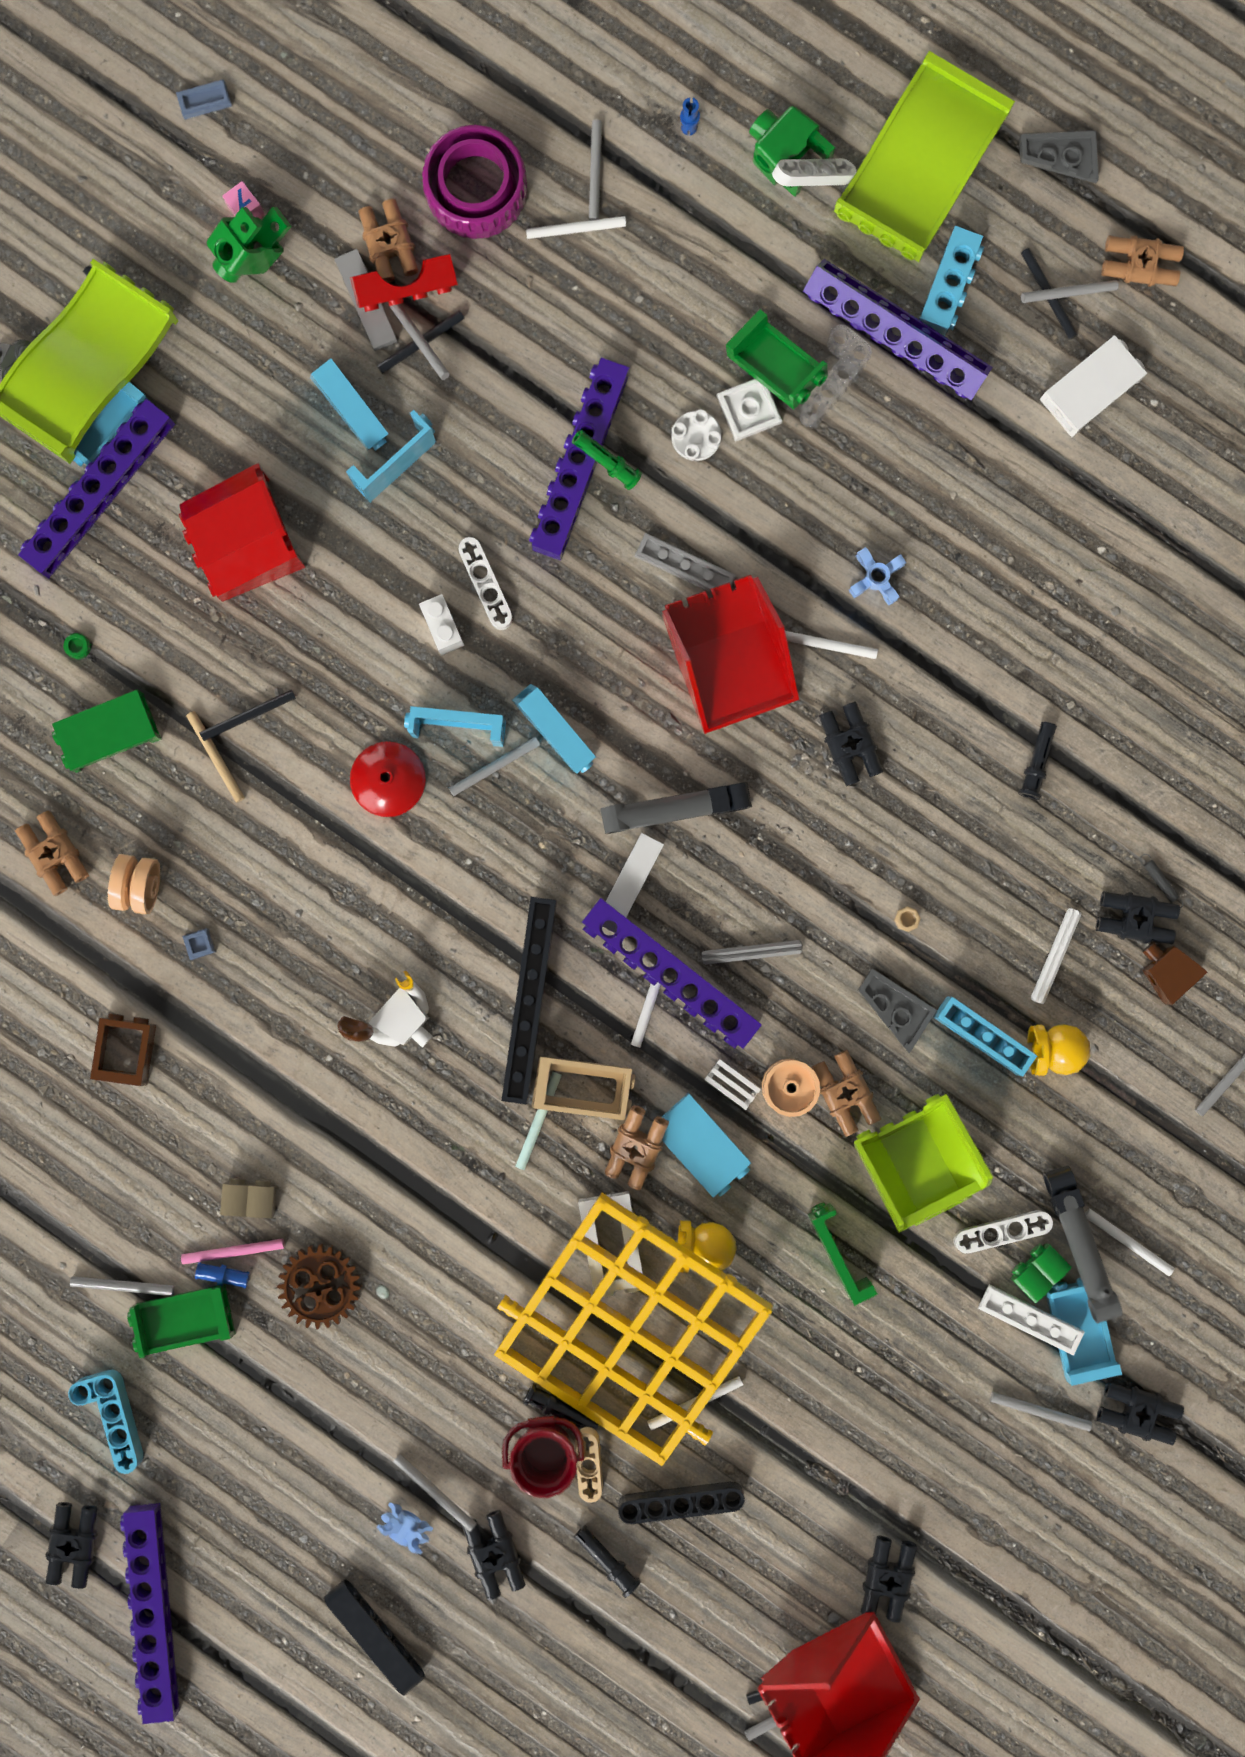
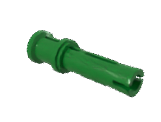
(615, 465)

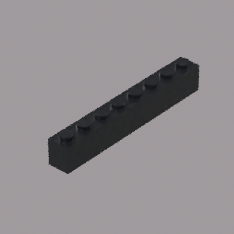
(529, 1000)

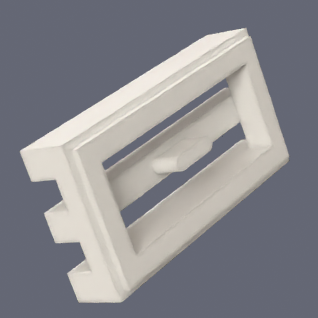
(750, 1097)

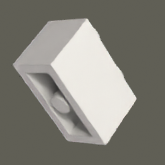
(441, 624)

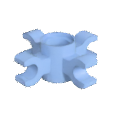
(887, 591)
(404, 1528)

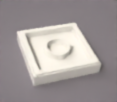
(748, 409)

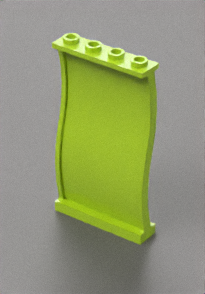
(923, 157)
(83, 359)

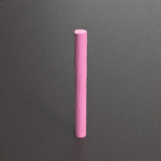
(232, 1251)

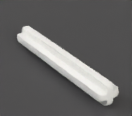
(1056, 956)

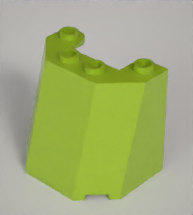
(923, 1163)

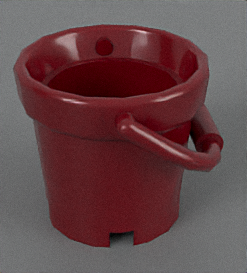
(544, 1457)

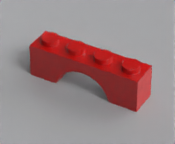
(435, 274)

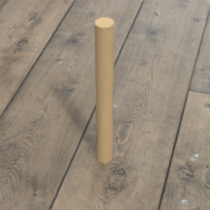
(216, 758)

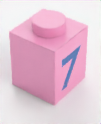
(241, 197)

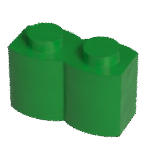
(1040, 1272)

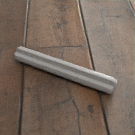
(751, 952)

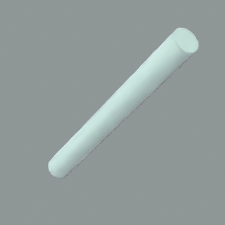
(537, 1124)

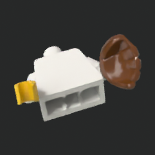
(396, 1021)

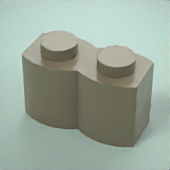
(248, 1199)

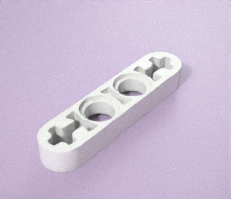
(836, 172)
(487, 582)
(1002, 1229)

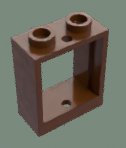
(139, 1078)

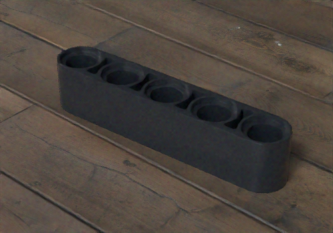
(671, 1511)
(374, 1637)

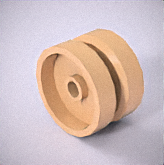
(134, 884)
(776, 1081)

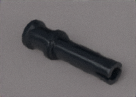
(1035, 772)
(551, 1405)
(615, 1569)

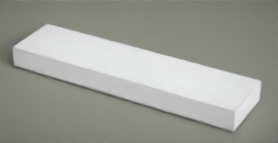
(633, 877)
(1031, 1319)

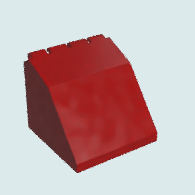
(731, 653)
(841, 1693)

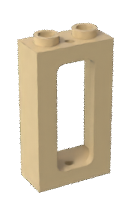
(616, 1110)

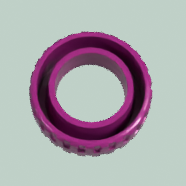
(482, 218)

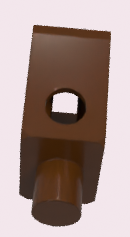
(1171, 972)

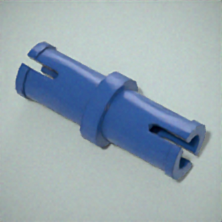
(690, 116)
(222, 1275)

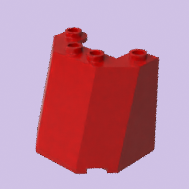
(238, 534)

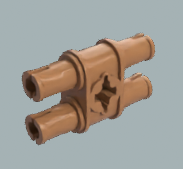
(400, 240)
(1151, 251)
(64, 854)
(860, 1096)
(647, 1144)

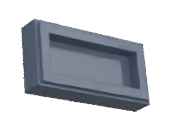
(204, 99)

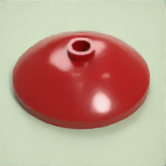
(405, 783)

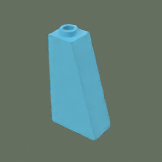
(349, 405)
(554, 728)

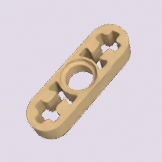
(583, 1474)

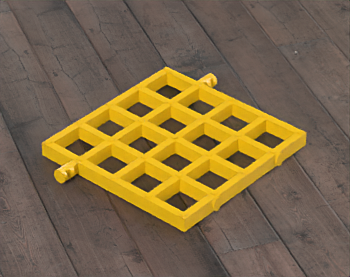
(633, 1331)

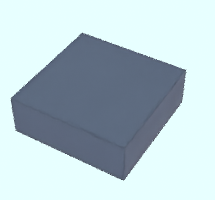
(199, 944)

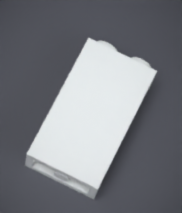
(1093, 385)

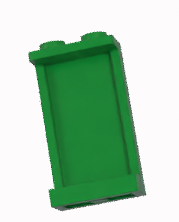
(776, 361)
(105, 730)
(858, 1291)
(181, 1320)

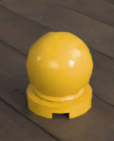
(1060, 1049)
(709, 1241)

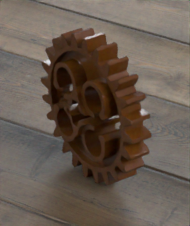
(325, 1308)

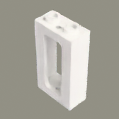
(595, 1268)

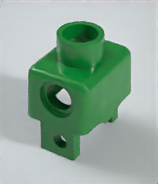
(786, 138)
(234, 243)

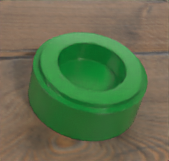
(77, 646)

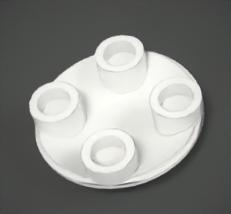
(696, 435)

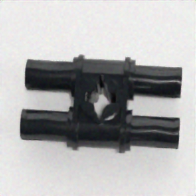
(837, 739)
(1144, 907)
(1144, 1425)
(82, 1539)
(486, 1565)
(880, 1570)

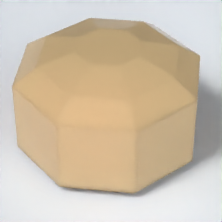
(907, 919)

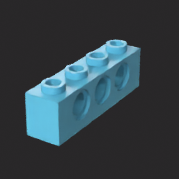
(964, 244)
(985, 1036)

